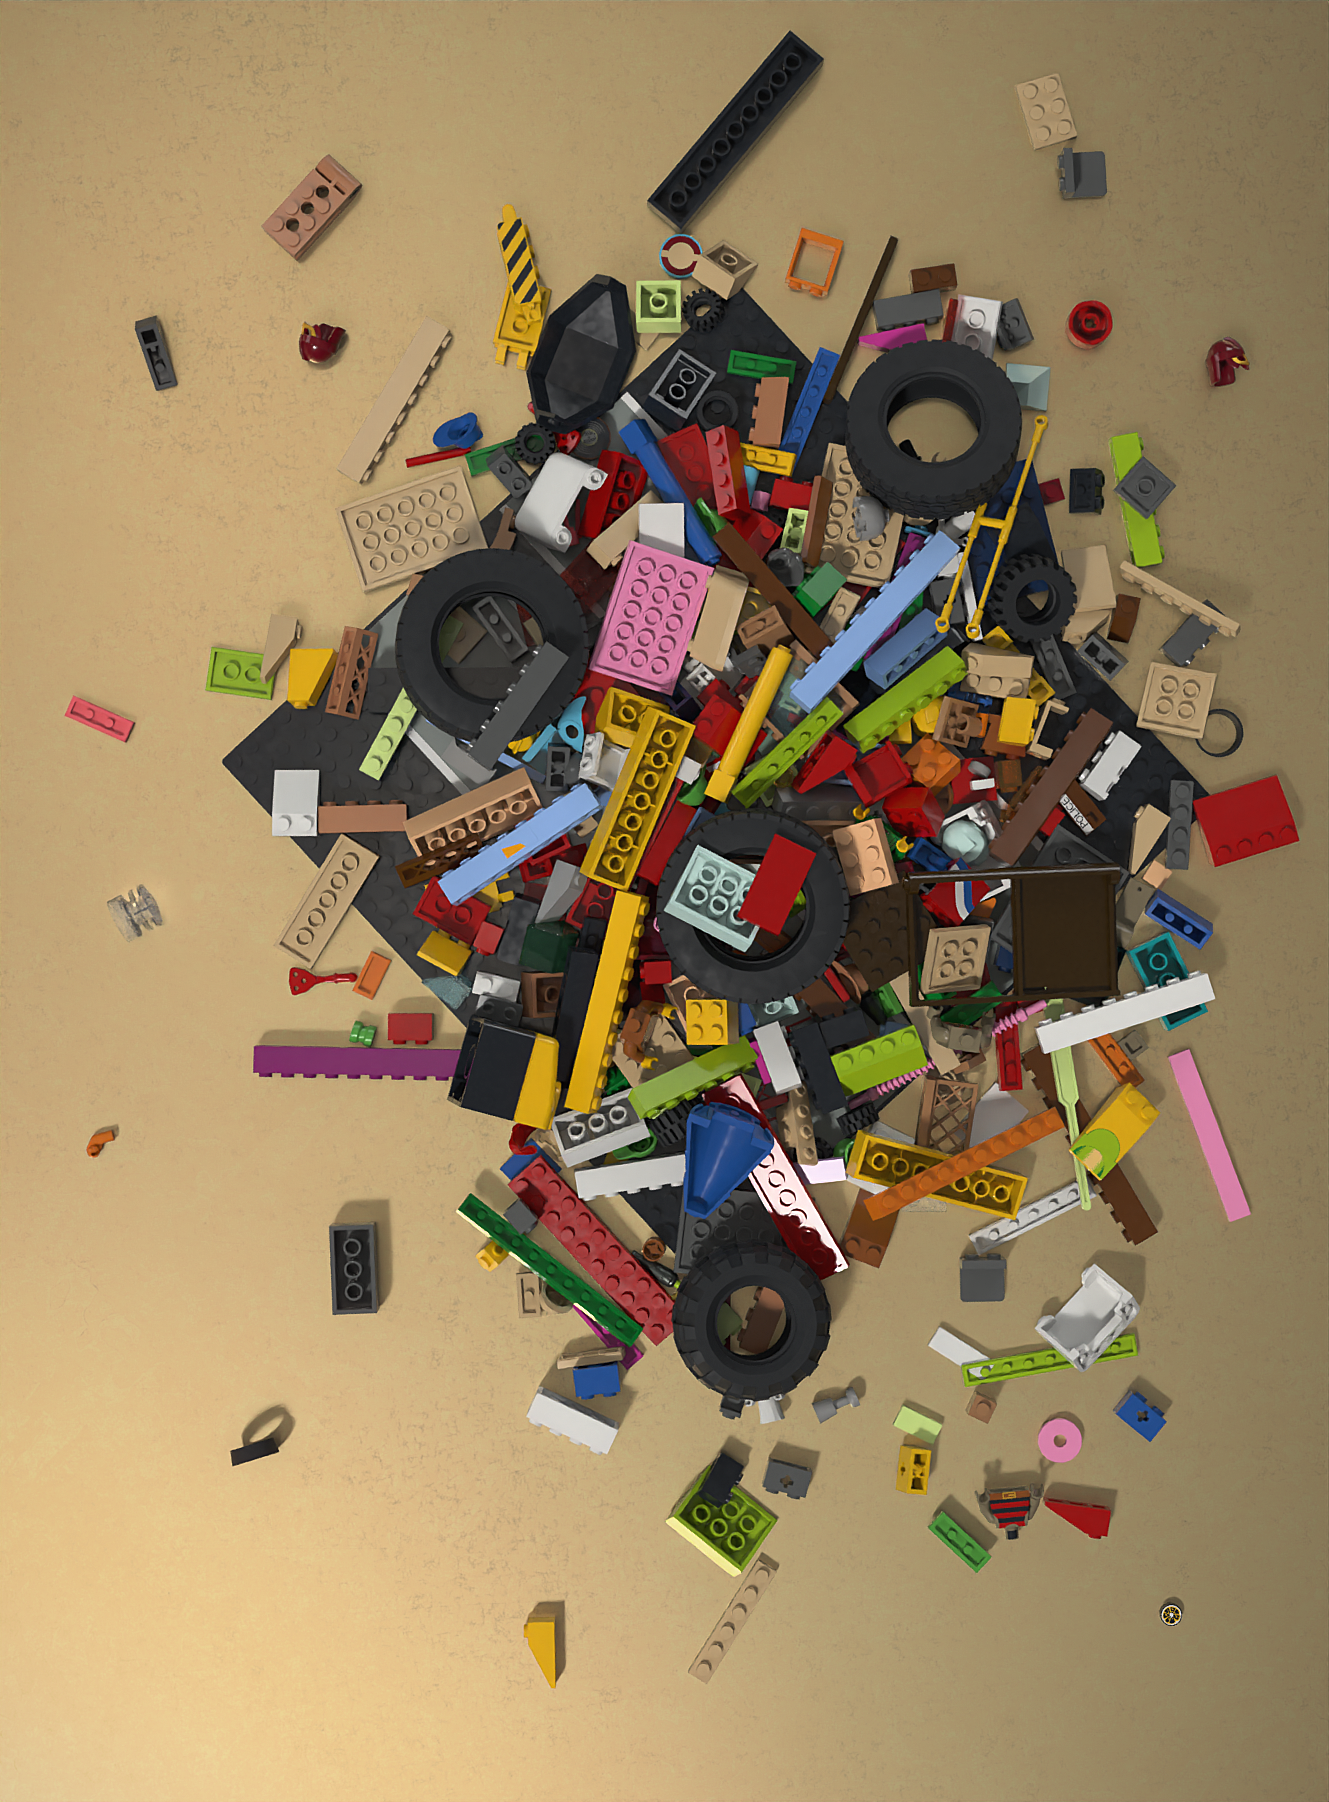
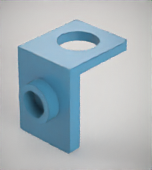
(918, 530)

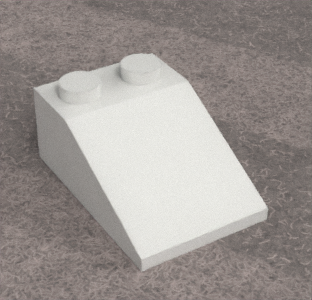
(296, 803)

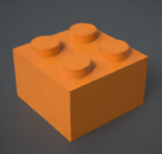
(932, 764)

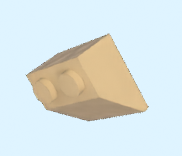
(724, 269)

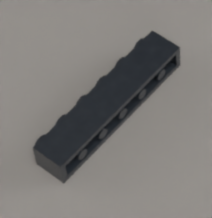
(573, 1006)

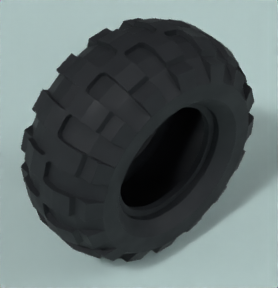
(795, 1352)

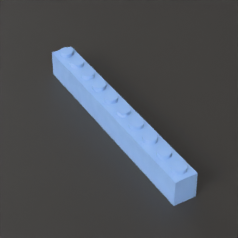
(874, 622)

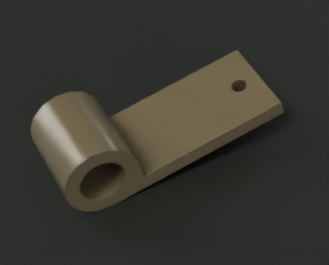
(1129, 908)

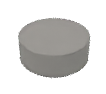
(979, 769)

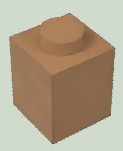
(981, 1407)

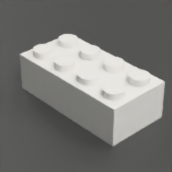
(591, 1135)
(572, 1420)

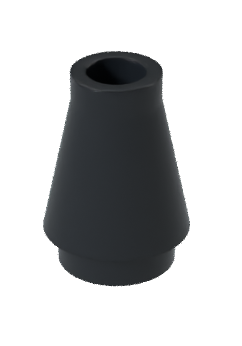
(873, 1008)

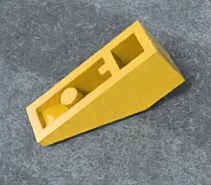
(542, 1643)

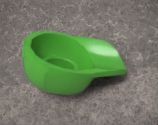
(709, 517)
(693, 793)
(844, 1148)
(635, 1149)

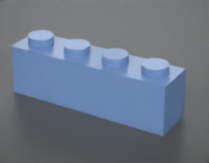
(904, 649)

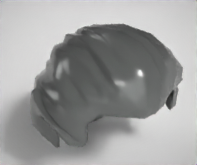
(786, 566)

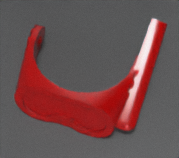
(518, 1137)

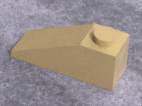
(280, 639)
(996, 662)
(1145, 832)

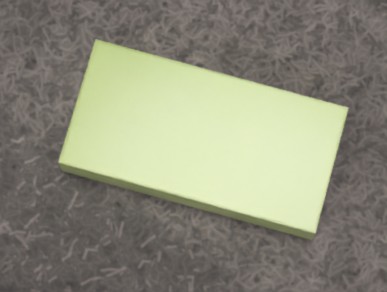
(917, 1424)

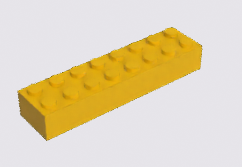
(637, 799)
(892, 1161)

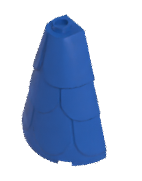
(720, 1154)

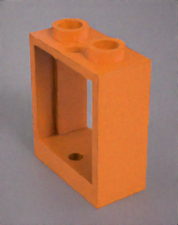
(821, 241)

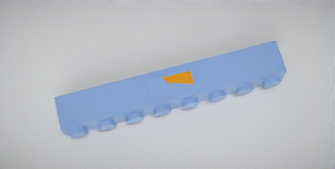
(520, 844)

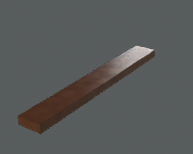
(772, 589)

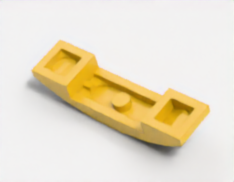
(1038, 688)

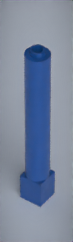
(641, 441)

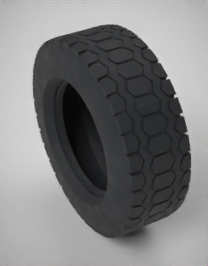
(473, 576)
(787, 969)

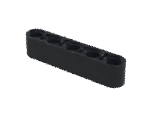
(955, 640)

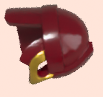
(322, 342)
(1222, 360)

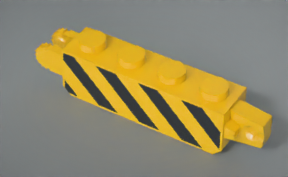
(519, 266)

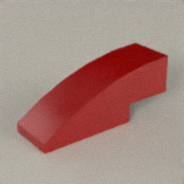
(573, 855)

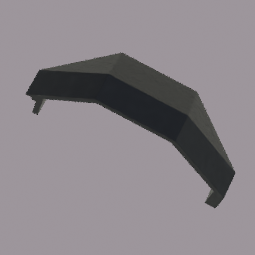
(582, 356)

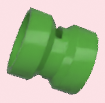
(362, 1033)

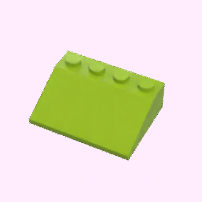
(725, 1533)

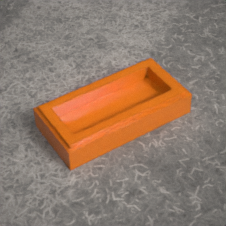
(371, 975)

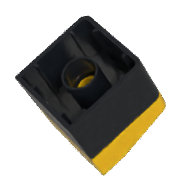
(507, 1073)

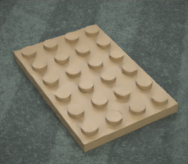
(410, 528)
(858, 561)

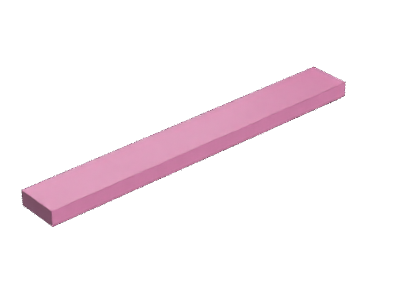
(1209, 1135)

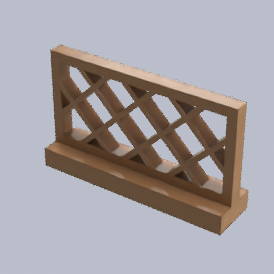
(928, 1106)

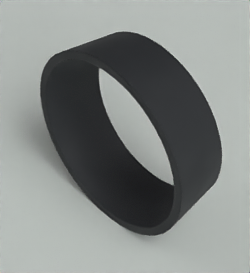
(1239, 732)
(253, 1451)

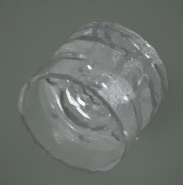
(132, 914)

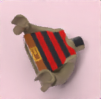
(961, 1036)
(1010, 1507)

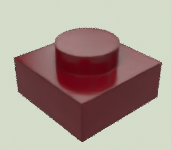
(1051, 491)

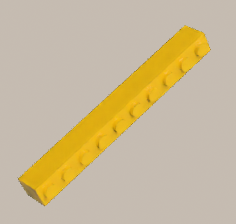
(607, 1002)

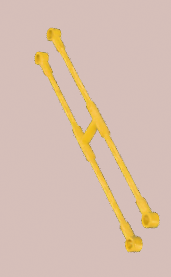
(1005, 525)

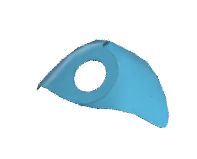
(572, 716)

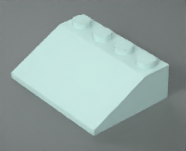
(711, 897)

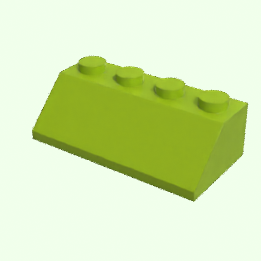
(879, 1060)

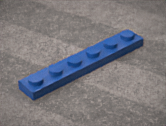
(809, 403)

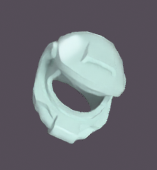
(966, 841)

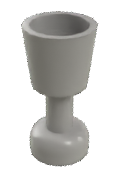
(827, 1408)

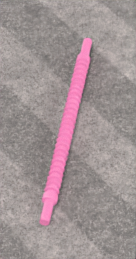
(873, 1093)

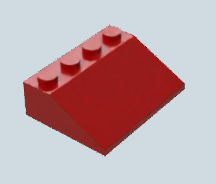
(1245, 821)

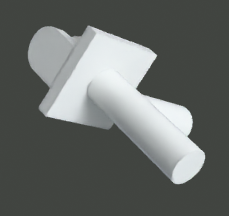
(698, 676)

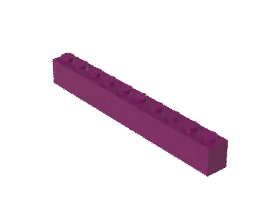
(355, 1062)

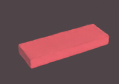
(99, 719)

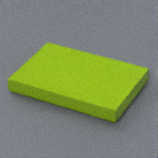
(237, 674)

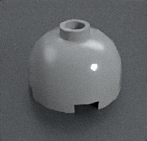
(869, 517)

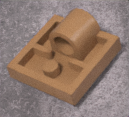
(957, 722)

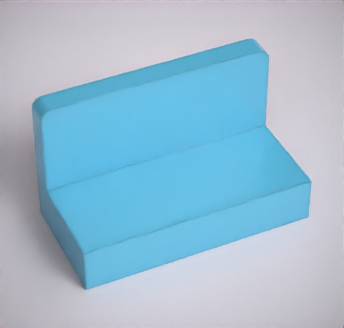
(537, 754)

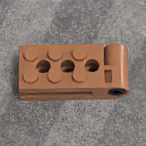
(328, 177)

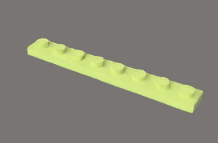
(403, 713)

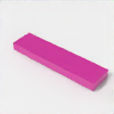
(632, 1355)

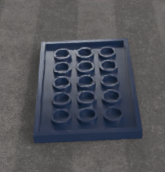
(984, 549)

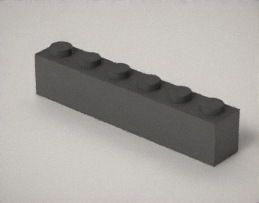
(518, 705)

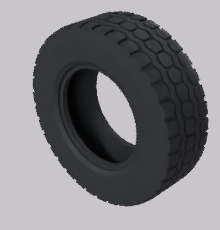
(945, 373)

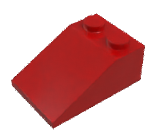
(717, 724)
(825, 761)

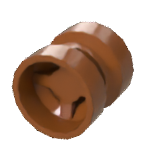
(651, 1252)

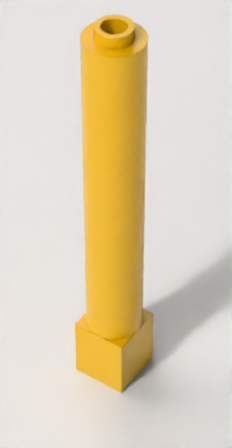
(725, 776)

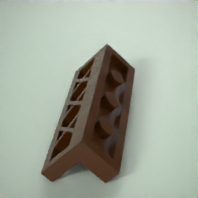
(414, 871)

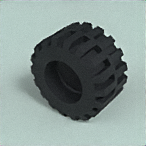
(672, 1123)

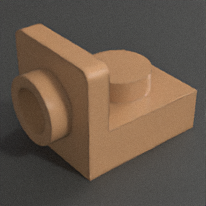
(969, 1061)

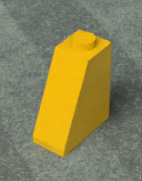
(309, 674)

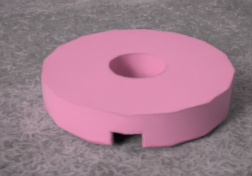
(1066, 1451)

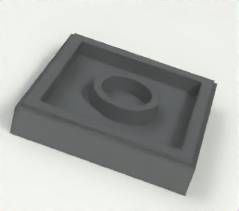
(1144, 488)

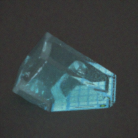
(450, 989)

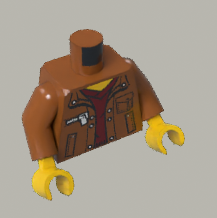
(639, 1029)

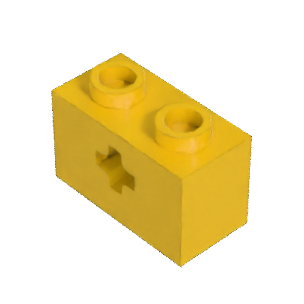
(913, 1470)

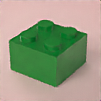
(818, 588)

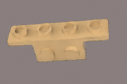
(796, 1126)

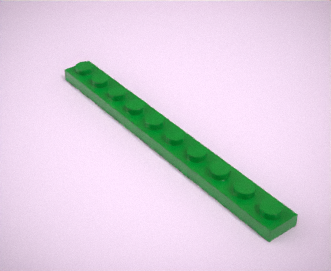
(549, 1270)

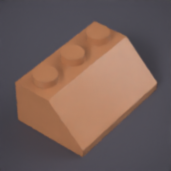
(769, 412)

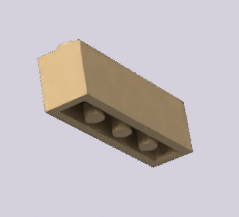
(613, 542)

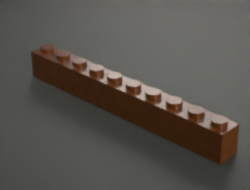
(1114, 1186)

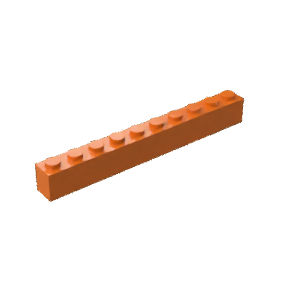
(963, 1164)

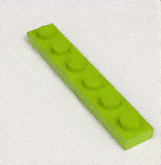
(787, 752)

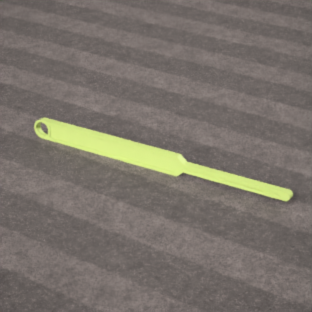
(1067, 1094)

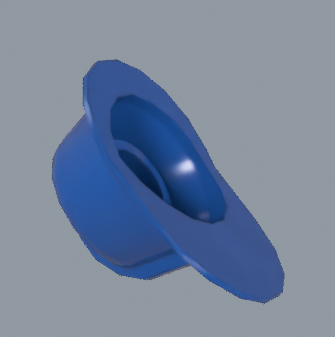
(458, 431)

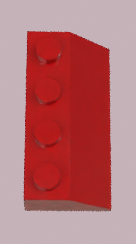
(615, 496)

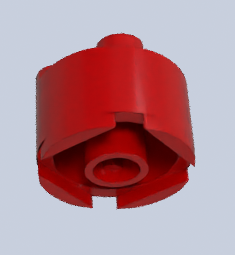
(1083, 313)

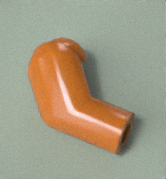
(97, 1142)

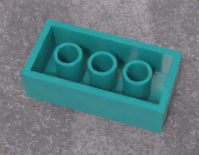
(1157, 962)

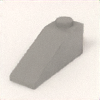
(562, 891)

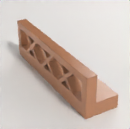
(347, 671)

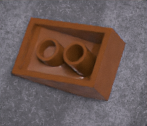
(863, 1237)

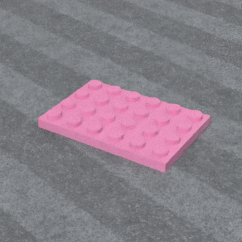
(650, 618)

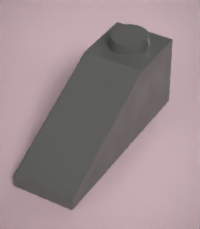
(155, 352)

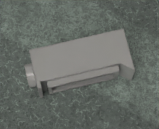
(458, 758)

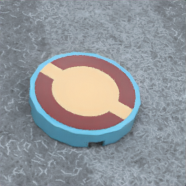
(679, 255)

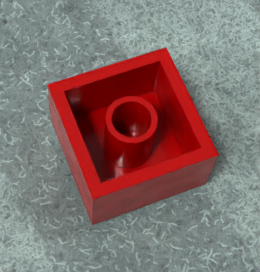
(914, 812)

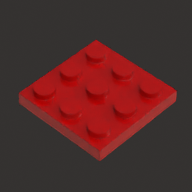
(594, 688)

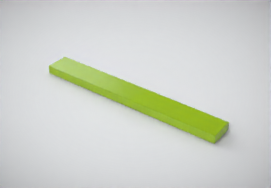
(1041, 1362)

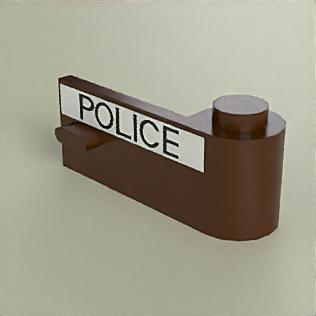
(1081, 809)

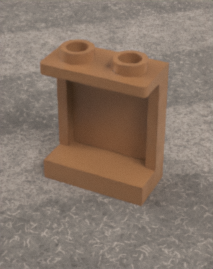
(766, 631)

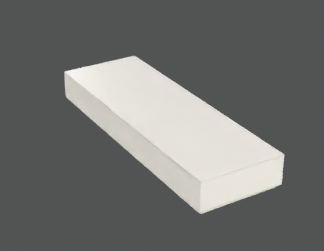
(958, 1351)

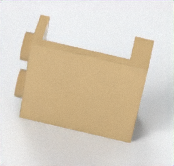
(1038, 750)

